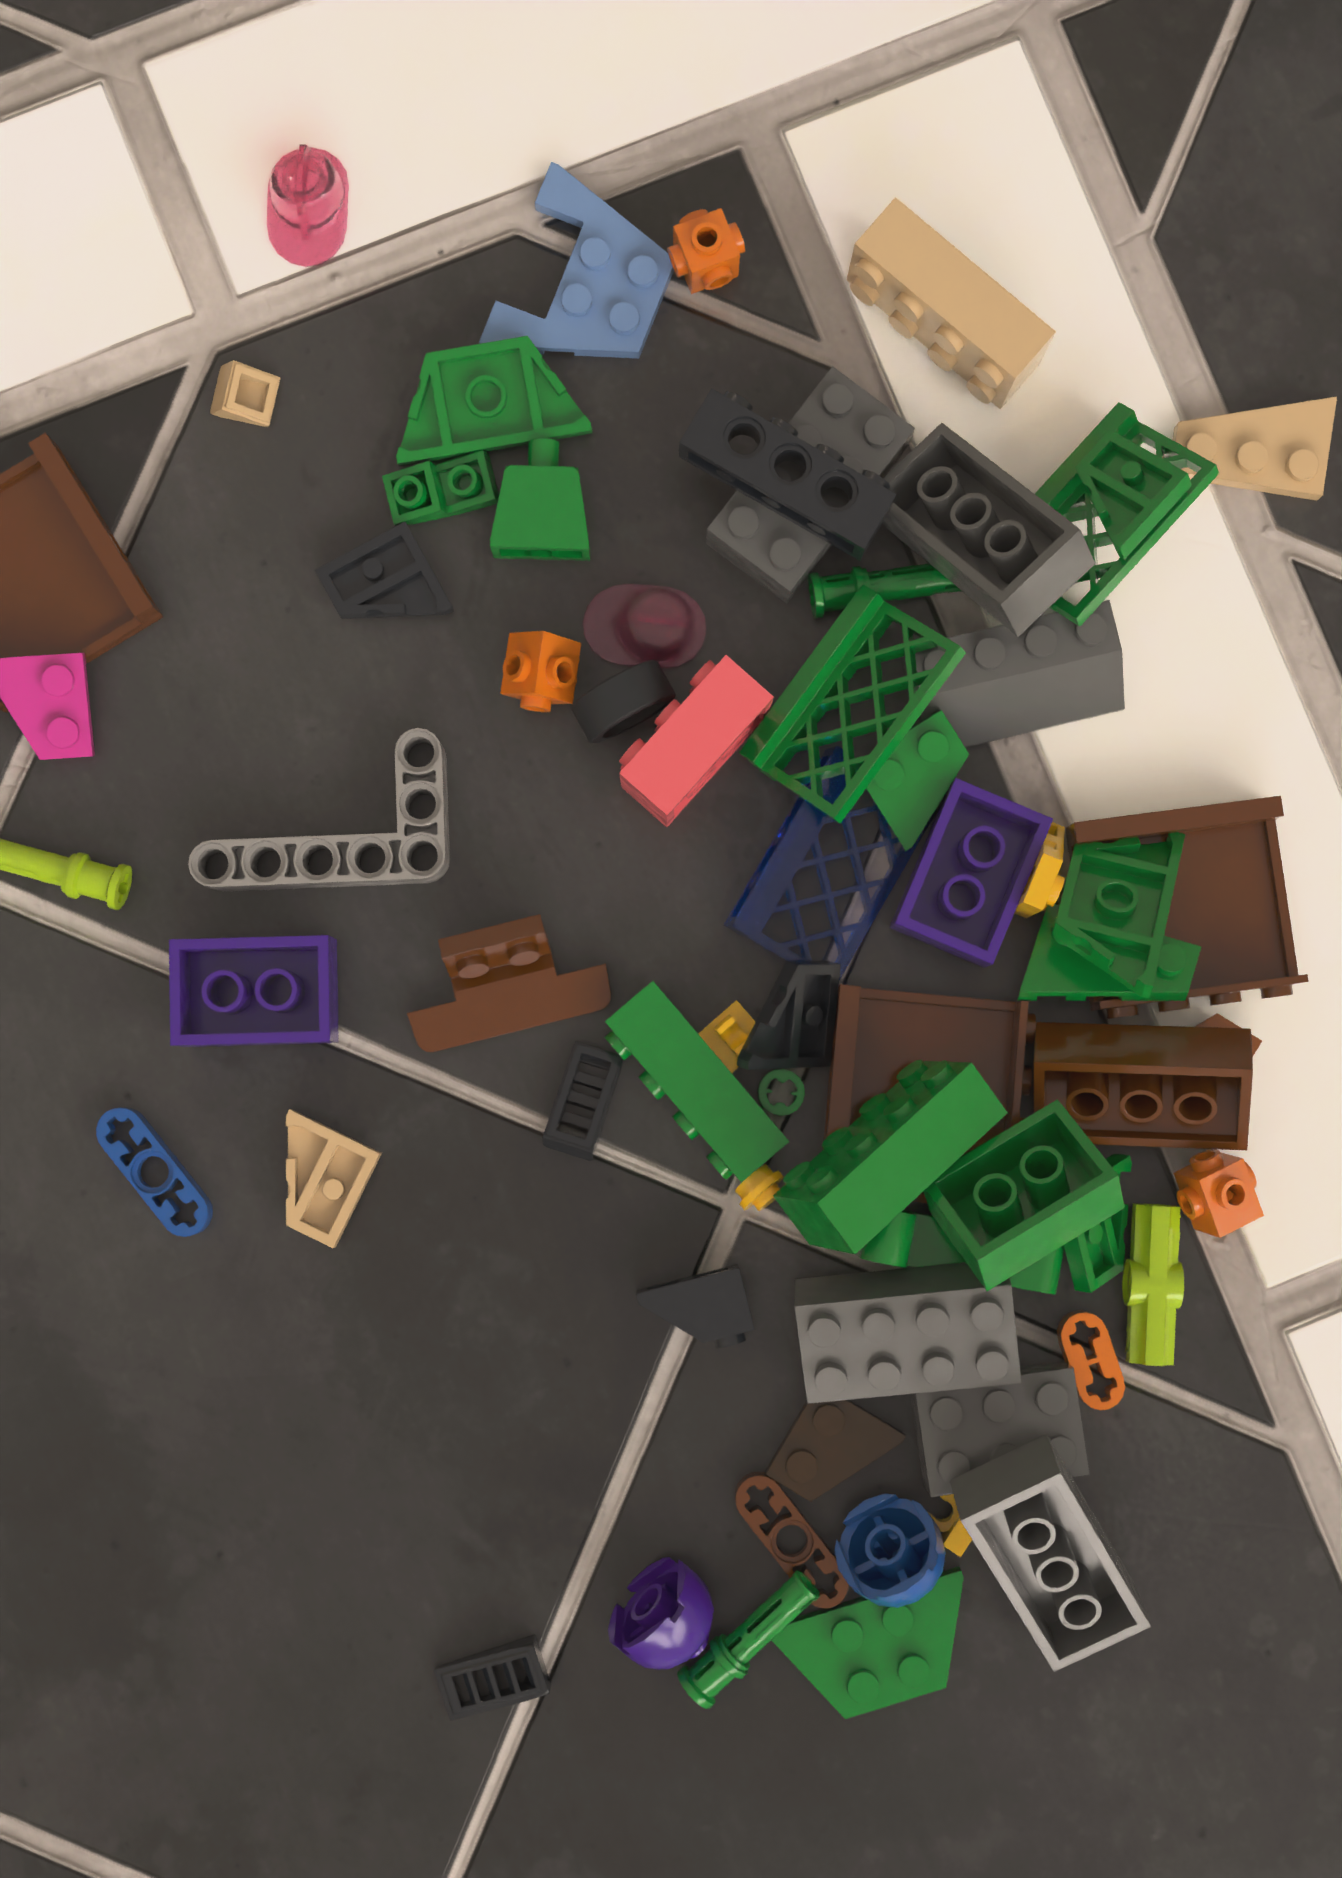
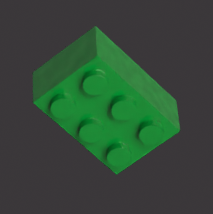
(1024, 1194)

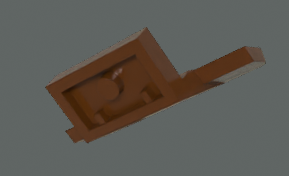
(505, 985)

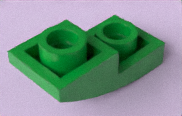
(441, 490)

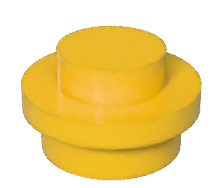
(759, 1188)

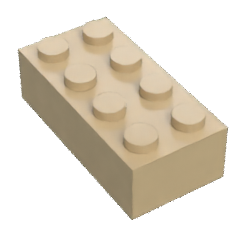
(947, 304)

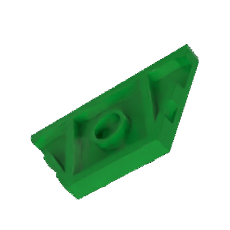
(486, 401)
(1120, 906)
(876, 1654)

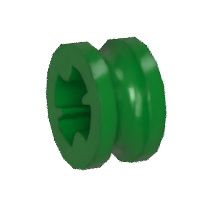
(781, 1076)

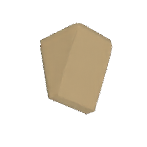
(244, 394)

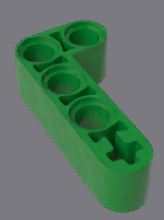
(919, 1241)

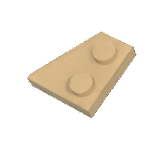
(324, 1177)

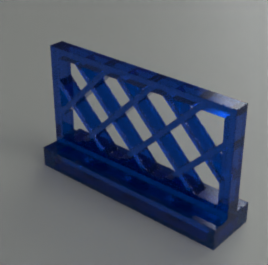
(786, 856)

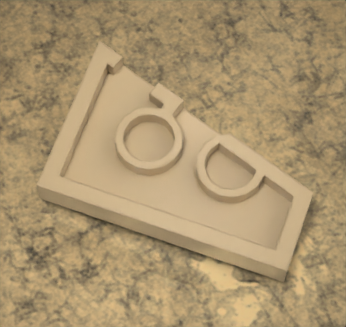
(1266, 448)

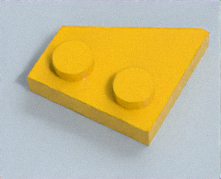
(1044, 882)

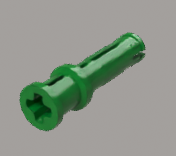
(900, 583)
(731, 1653)

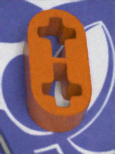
(1102, 1354)

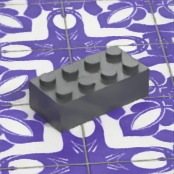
(984, 529)
(771, 546)
(904, 1333)
(1049, 1553)

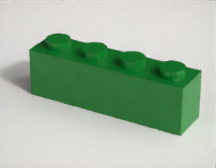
(696, 1081)

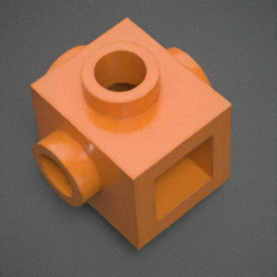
(703, 265)
(540, 669)
(1218, 1193)

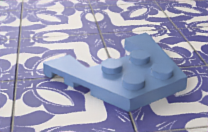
(607, 286)

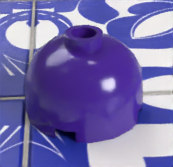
(665, 1617)

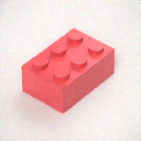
(694, 739)

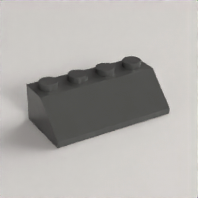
(1032, 680)

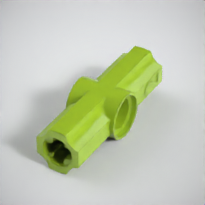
(1153, 1284)

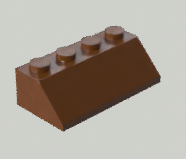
(1148, 1082)

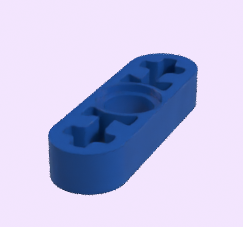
(140, 1134)

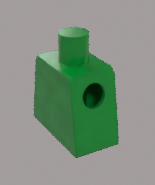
(540, 509)

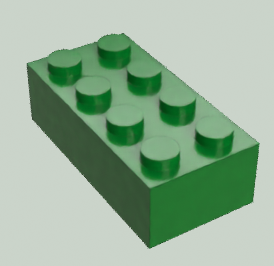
(889, 1154)

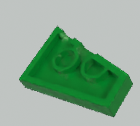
(1063, 972)

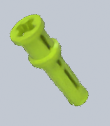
(74, 874)

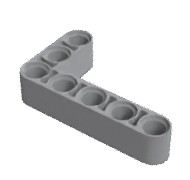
(347, 849)

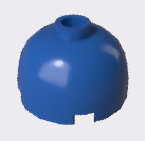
(890, 1551)

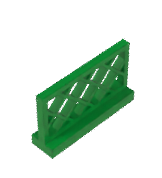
(1069, 498)
(824, 686)

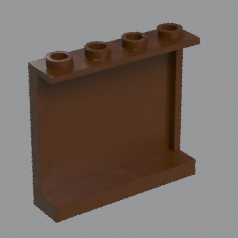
(60, 565)
(1223, 898)
(889, 1029)

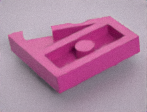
(50, 703)

